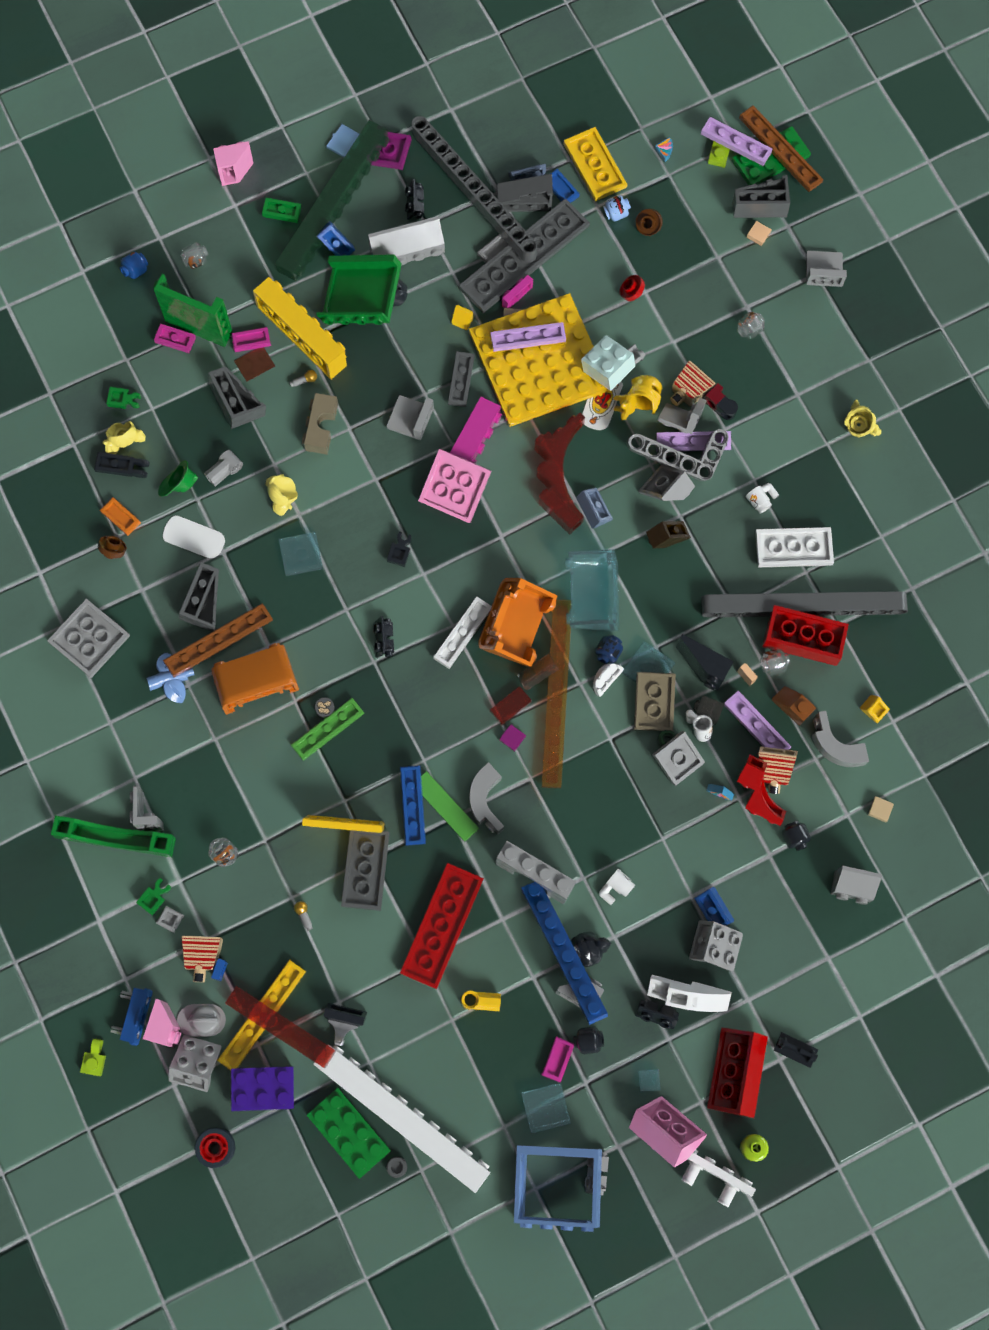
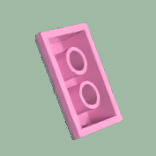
(667, 1130)

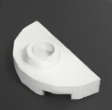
(605, 677)

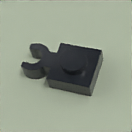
(399, 552)

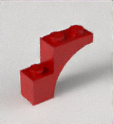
(759, 801)

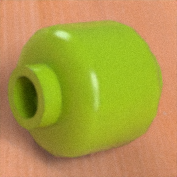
(747, 1147)

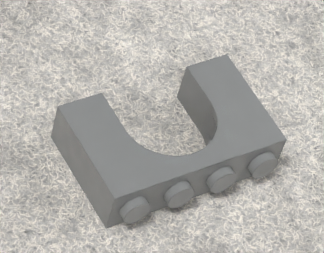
(517, 860)

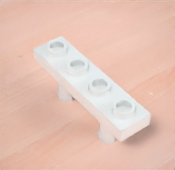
(732, 1183)

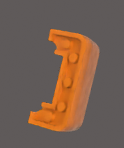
(515, 620)
(253, 677)

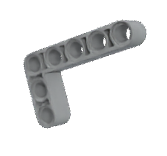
(679, 457)

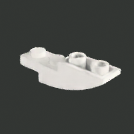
(689, 997)

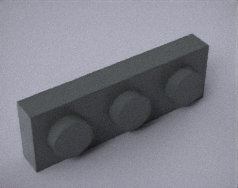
(461, 379)

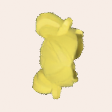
(863, 416)
(122, 436)
(281, 492)

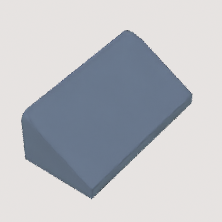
(533, 171)
(594, 507)

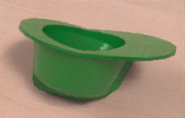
(178, 480)

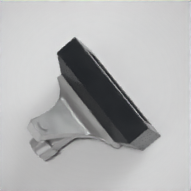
(343, 1020)

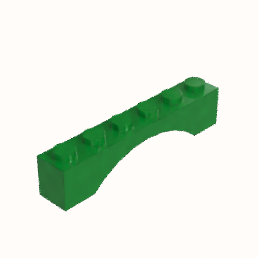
(126, 839)

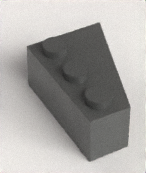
(526, 194)
(762, 200)
(234, 399)
(201, 599)

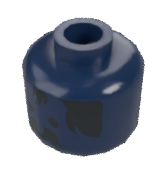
(609, 649)

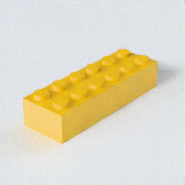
(300, 327)

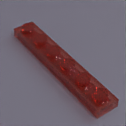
(280, 1027)

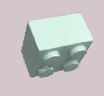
(608, 362)

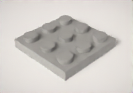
(88, 638)

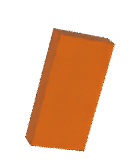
(120, 516)

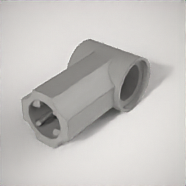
(227, 464)

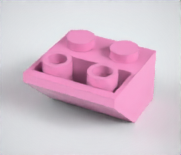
(233, 162)

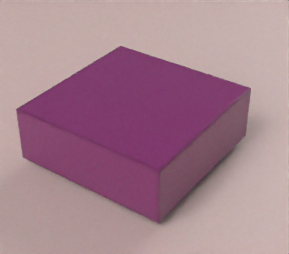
(512, 738)

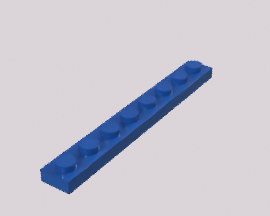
(565, 953)

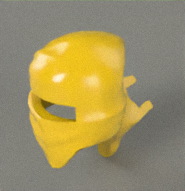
(643, 396)

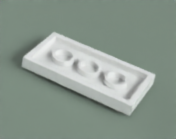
(794, 547)

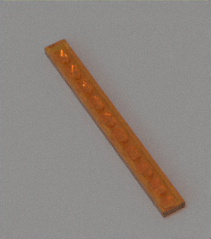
(557, 697)

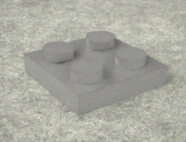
(678, 758)

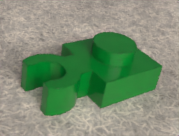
(120, 398)
(152, 899)

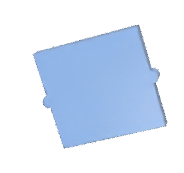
(342, 140)

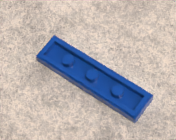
(413, 805)

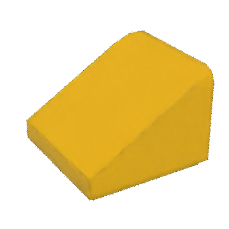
(462, 317)
(874, 708)

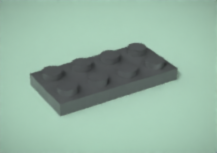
(365, 870)

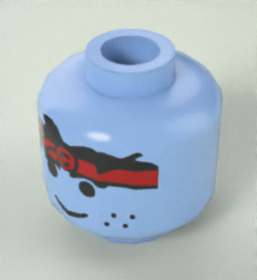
(616, 208)

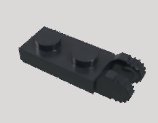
(120, 465)

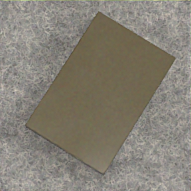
(654, 701)

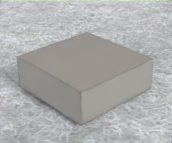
(170, 919)

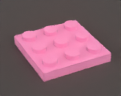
(454, 485)

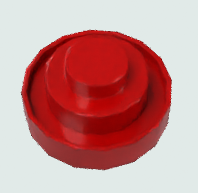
(632, 288)

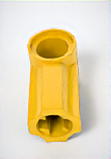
(483, 1001)

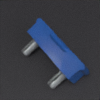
(135, 1016)

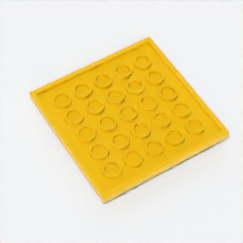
(543, 376)

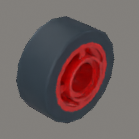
(203, 1144)

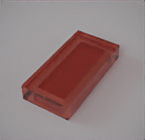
(510, 705)

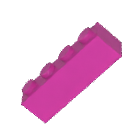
(476, 430)

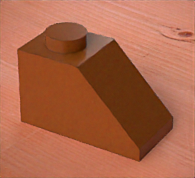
(794, 704)

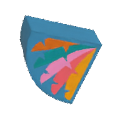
(664, 149)
(720, 791)

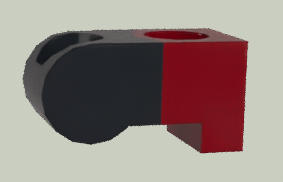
(720, 403)

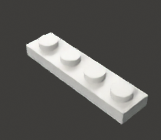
(462, 632)

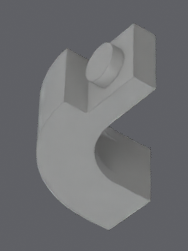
(832, 749)
(480, 787)

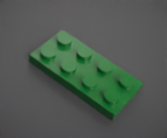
(755, 173)
(348, 1133)

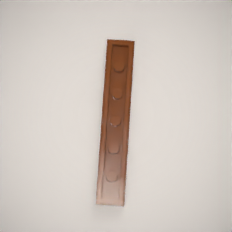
(781, 148)
(217, 640)

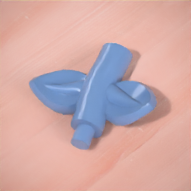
(173, 687)

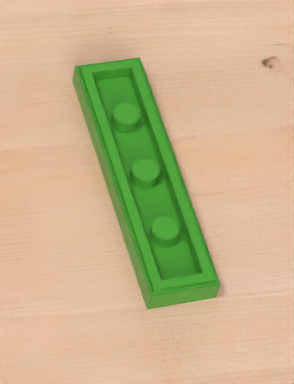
(327, 729)
(447, 808)

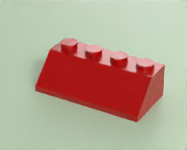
(805, 635)
(737, 1072)

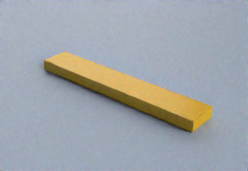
(250, 1031)

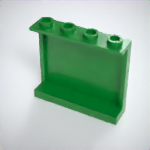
(361, 289)
(194, 316)

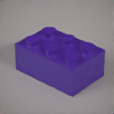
(262, 1088)

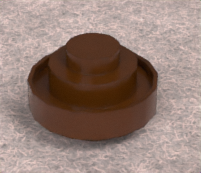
(649, 222)
(112, 547)

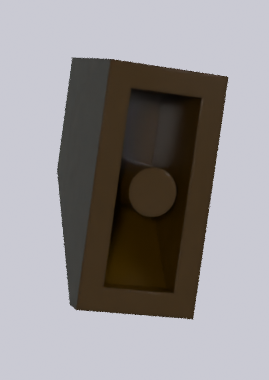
(667, 534)

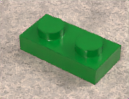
(281, 210)

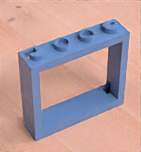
(520, 1188)

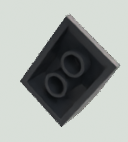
(706, 663)

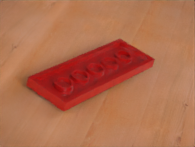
(441, 926)

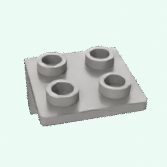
(825, 268)
(410, 417)
(680, 418)
(142, 820)
(716, 944)
(194, 1063)

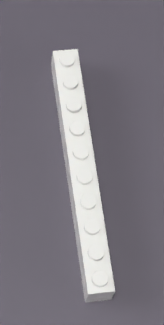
(405, 1121)

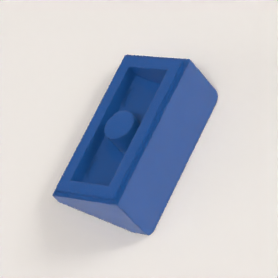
(335, 240)
(714, 907)

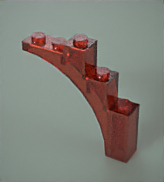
(556, 498)

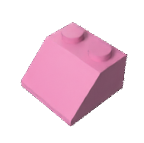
(162, 1025)

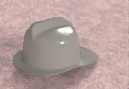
(201, 1020)

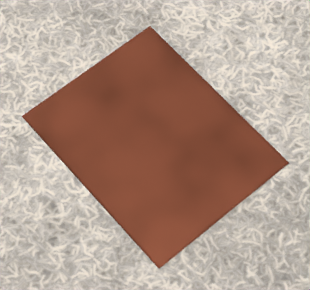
(254, 363)

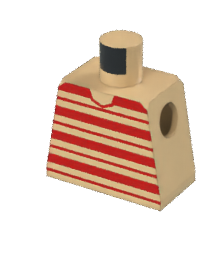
(690, 385)
(778, 768)
(201, 954)

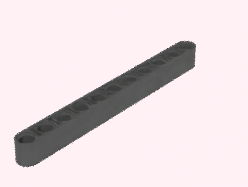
(423, 132)
(812, 603)

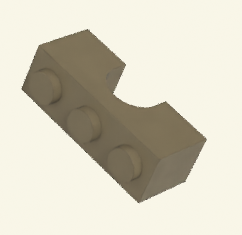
(322, 408)

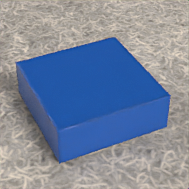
(219, 970)

